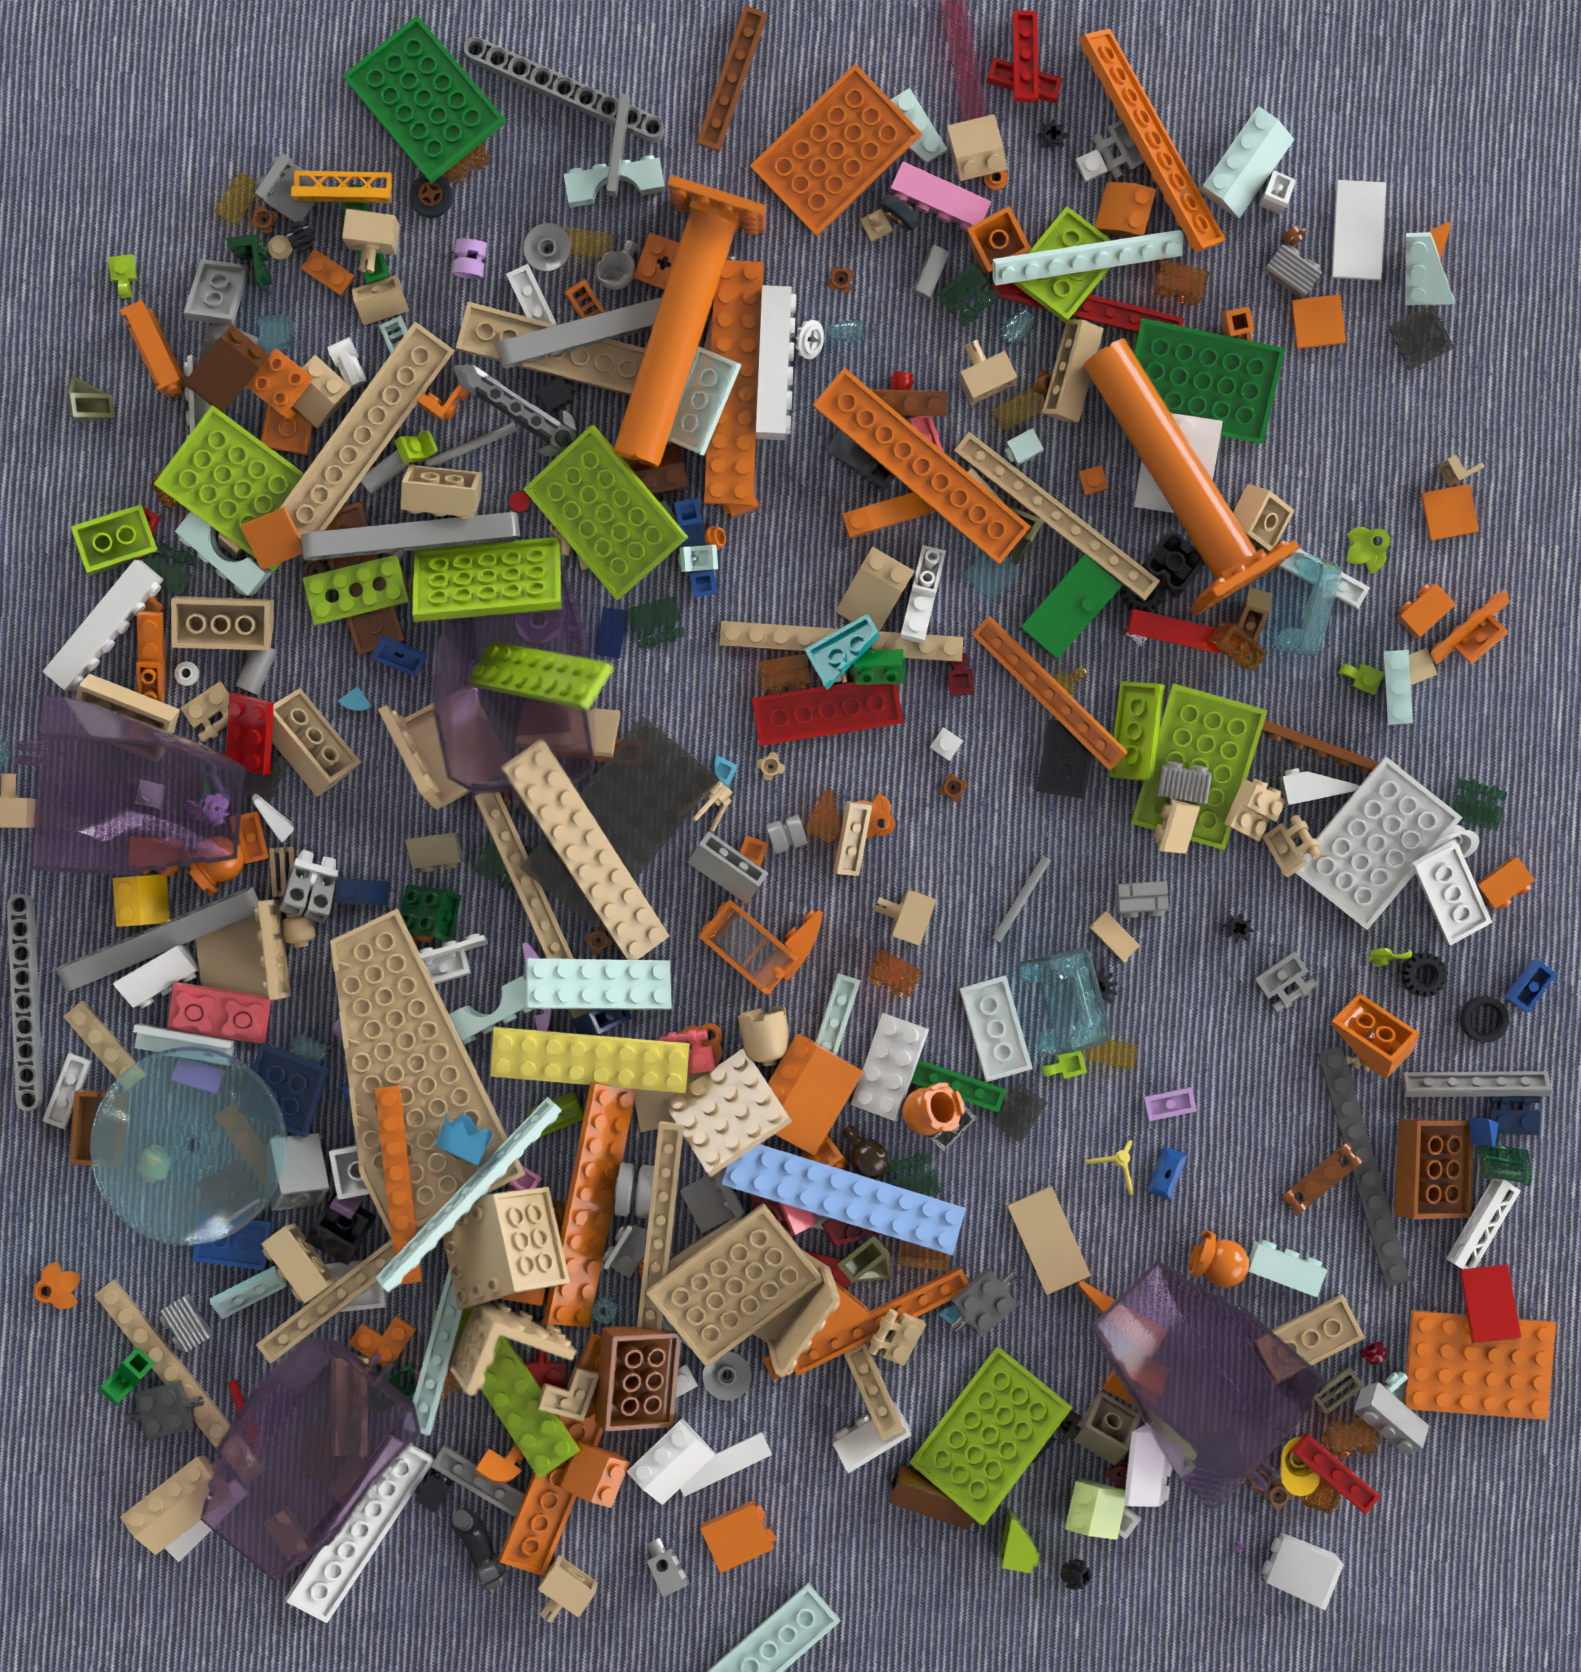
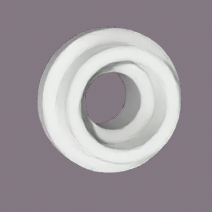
(193, 676)

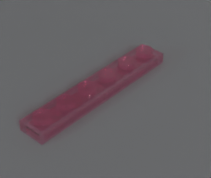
(963, 59)

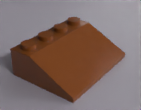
(1434, 1169)
(637, 1378)

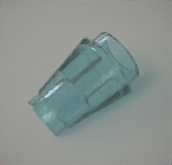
(847, 331)

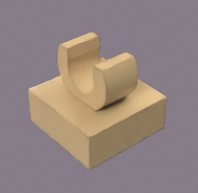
(876, 225)

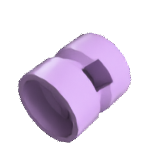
(469, 267)

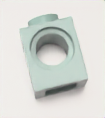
(1023, 447)

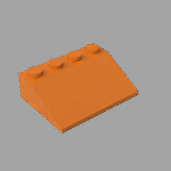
(812, 1090)

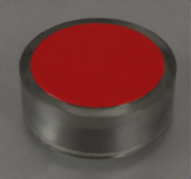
(519, 502)

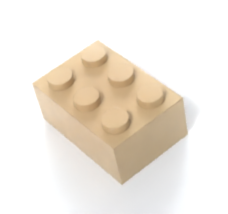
(441, 491)
(298, 1263)

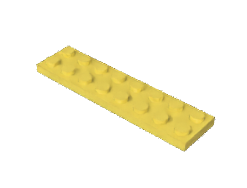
(589, 1059)

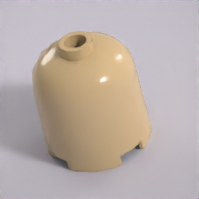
(764, 1035)

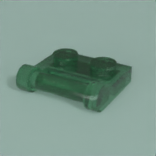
(1505, 1158)

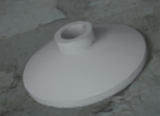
(539, 239)
(735, 1385)

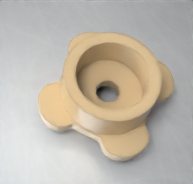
(777, 766)

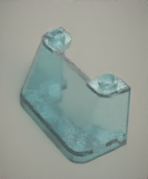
(1325, 580)
(1070, 1001)

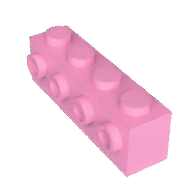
(939, 197)

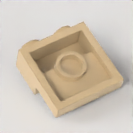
(1254, 808)

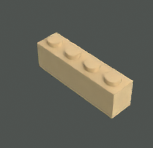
(1069, 377)

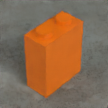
(738, 1536)

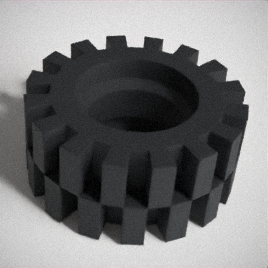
(1148, 605)
(1434, 985)

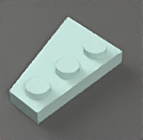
(929, 145)
(1424, 272)

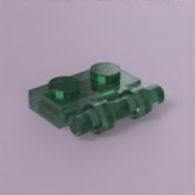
(963, 289)
(174, 578)
(654, 615)
(1477, 812)
(491, 865)
(922, 1182)

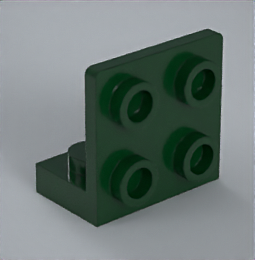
(252, 247)
(430, 912)

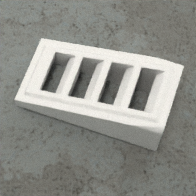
(277, 822)

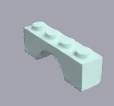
(584, 185)
(202, 537)
(470, 1022)

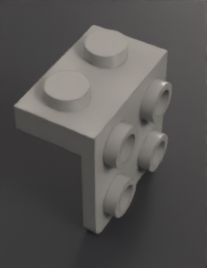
(276, 189)

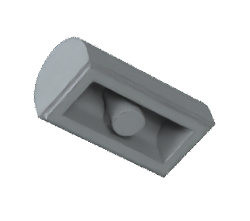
(930, 272)
(384, 472)
(256, 670)

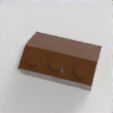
(666, 478)

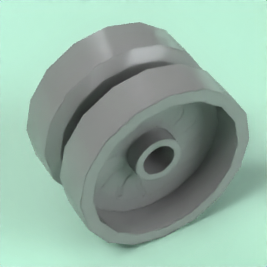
(633, 1190)

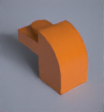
(1237, 323)
(497, 1469)

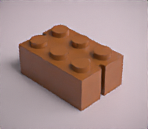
(84, 1112)

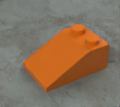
(1375, 1035)

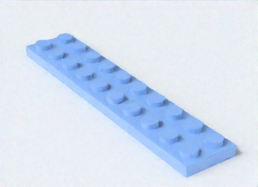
(846, 1197)

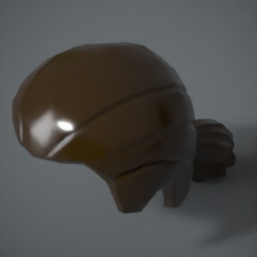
(867, 1155)

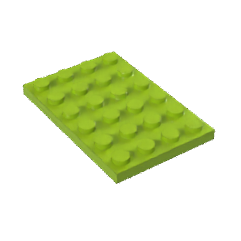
(228, 477)
(605, 512)
(487, 579)
(1210, 734)
(990, 1435)

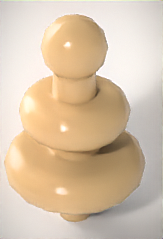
(1358, 1062)

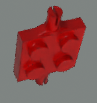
(547, 1371)

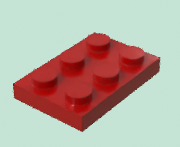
(250, 732)

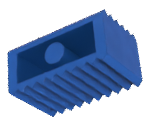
(1530, 986)

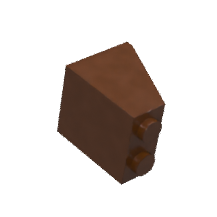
(226, 369)

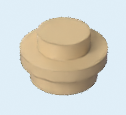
(279, 247)

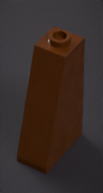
(917, 1493)

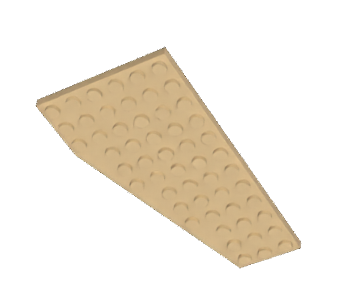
(404, 1037)

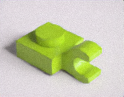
(122, 272)
(1364, 678)
(1068, 1065)

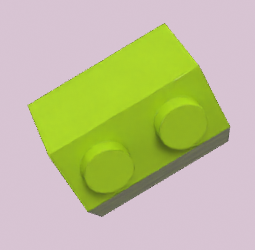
(1017, 1546)

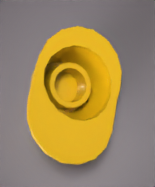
(1295, 1474)

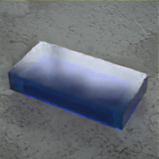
(611, 633)

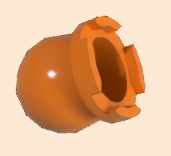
(218, 872)
(933, 1109)
(1220, 1261)

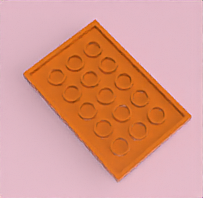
(836, 150)
(1478, 1378)

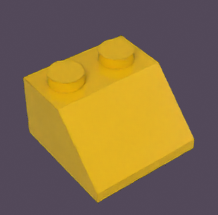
(141, 900)

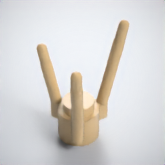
(717, 794)

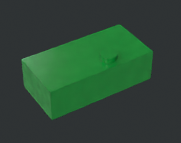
(1070, 607)

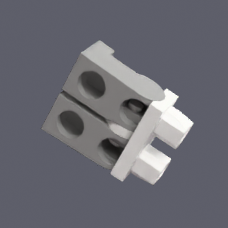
(311, 878)

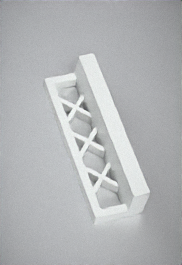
(160, 1039)
(1479, 1223)

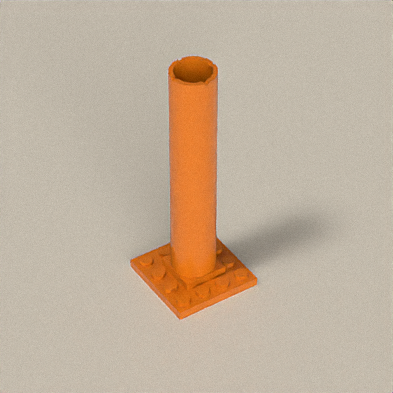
(682, 313)
(1181, 476)

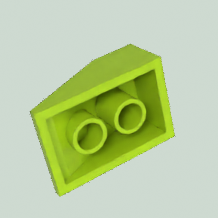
(113, 540)

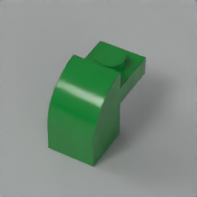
(126, 1376)

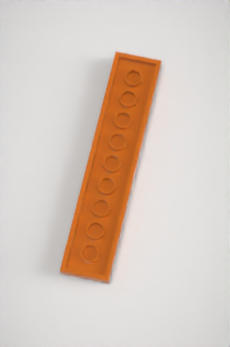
(1151, 140)
(737, 338)
(921, 466)
(590, 1202)
(545, 1504)

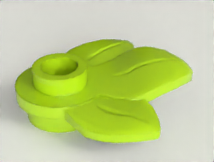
(1365, 550)
(1381, 956)

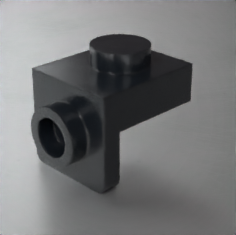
(1069, 1426)

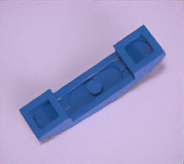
(691, 522)

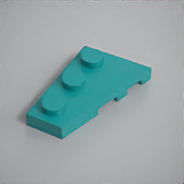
(842, 648)

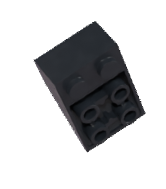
(859, 461)

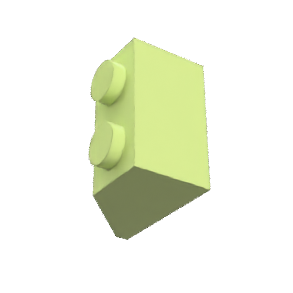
(1096, 1509)

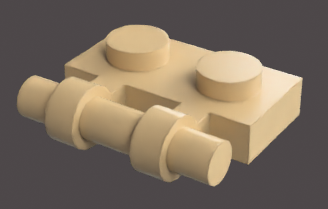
(205, 707)
(1284, 848)
(902, 1340)

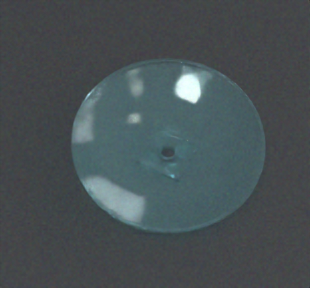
(145, 1156)

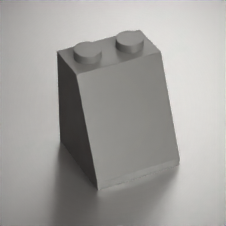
(304, 1175)

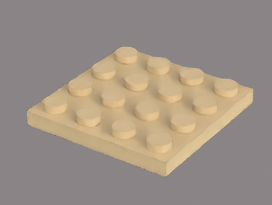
(727, 1112)

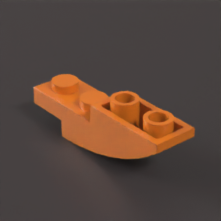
(151, 655)
(801, 940)

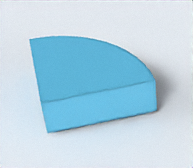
(355, 700)
(724, 770)
(949, 1313)

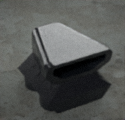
(1174, 562)

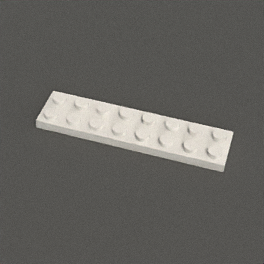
(338, 1565)

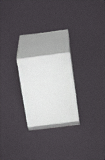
(1277, 192)

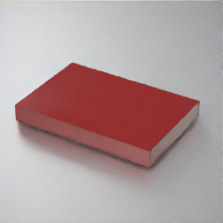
(1489, 1303)

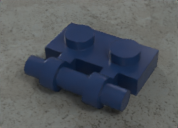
(1516, 1121)

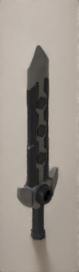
(518, 409)

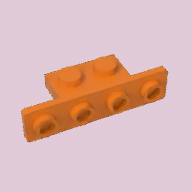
(1476, 634)

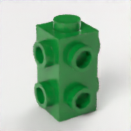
(879, 667)

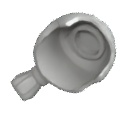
(617, 268)

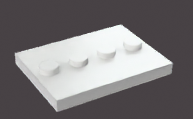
(1204, 439)

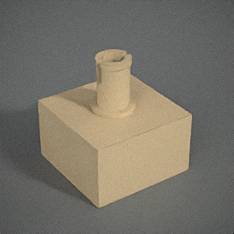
(371, 235)
(986, 375)
(15, 811)
(910, 916)
(567, 1588)

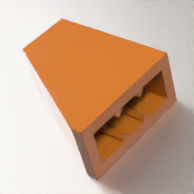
(848, 1313)

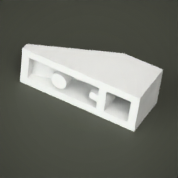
(1309, 786)

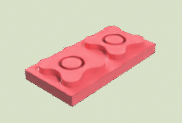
(219, 1013)

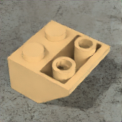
(1177, 825)

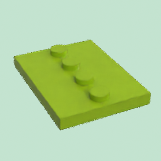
(1065, 292)

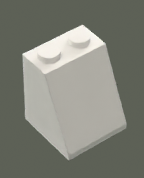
(1302, 1570)

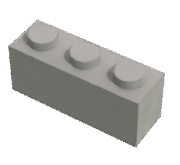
(727, 867)
(1391, 1418)

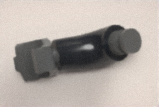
(479, 1546)

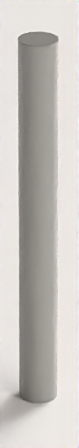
(471, 445)
(1021, 899)

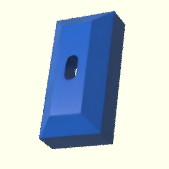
(408, 662)
(1170, 1160)

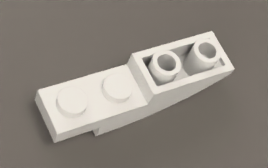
(923, 594)

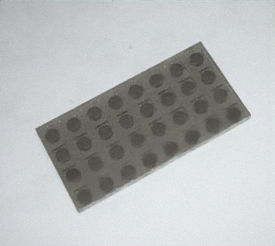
(638, 805)

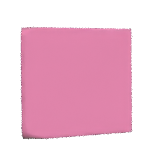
(528, 1181)

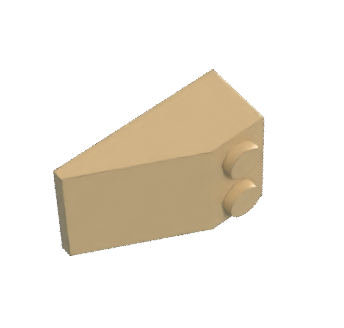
(875, 588)

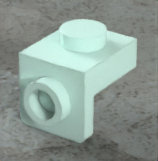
(698, 558)
(1395, 1384)

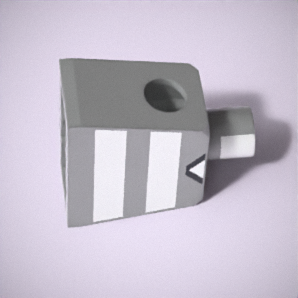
(667, 1579)

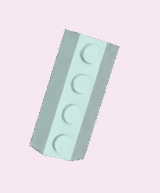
(1247, 163)

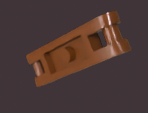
(1321, 1178)

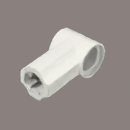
(345, 357)

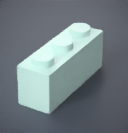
(1398, 687)
(1287, 1268)

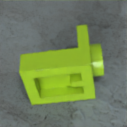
(416, 448)

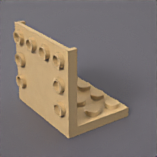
(421, 751)
(247, 955)
(505, 1247)
(795, 1326)
(482, 1331)

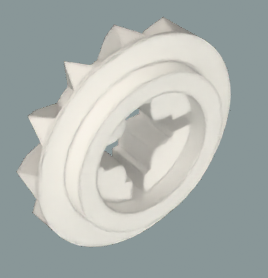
(810, 348)

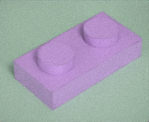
(1170, 1104)

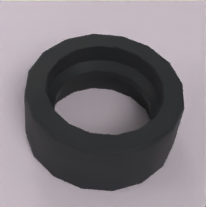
(1501, 1010)

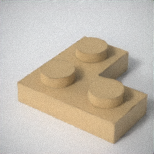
(571, 1401)

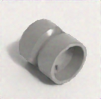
(787, 834)

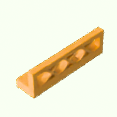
(342, 193)

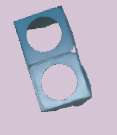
(463, 1139)

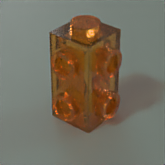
(1349, 1438)

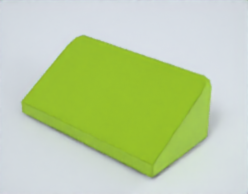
(569, 1115)

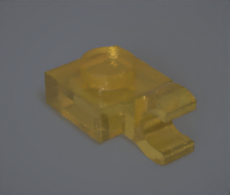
(1067, 682)

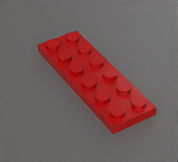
(825, 712)

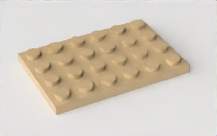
(734, 1285)

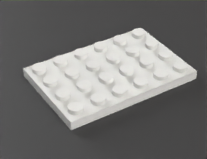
(1375, 841)

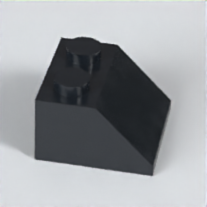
(338, 1234)

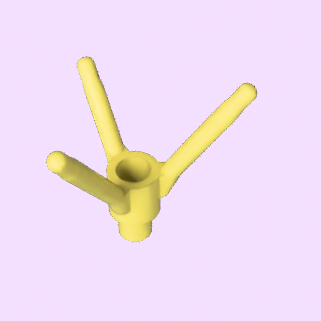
(1120, 1159)

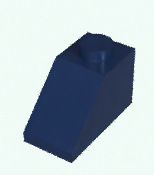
(361, 891)
(599, 1021)

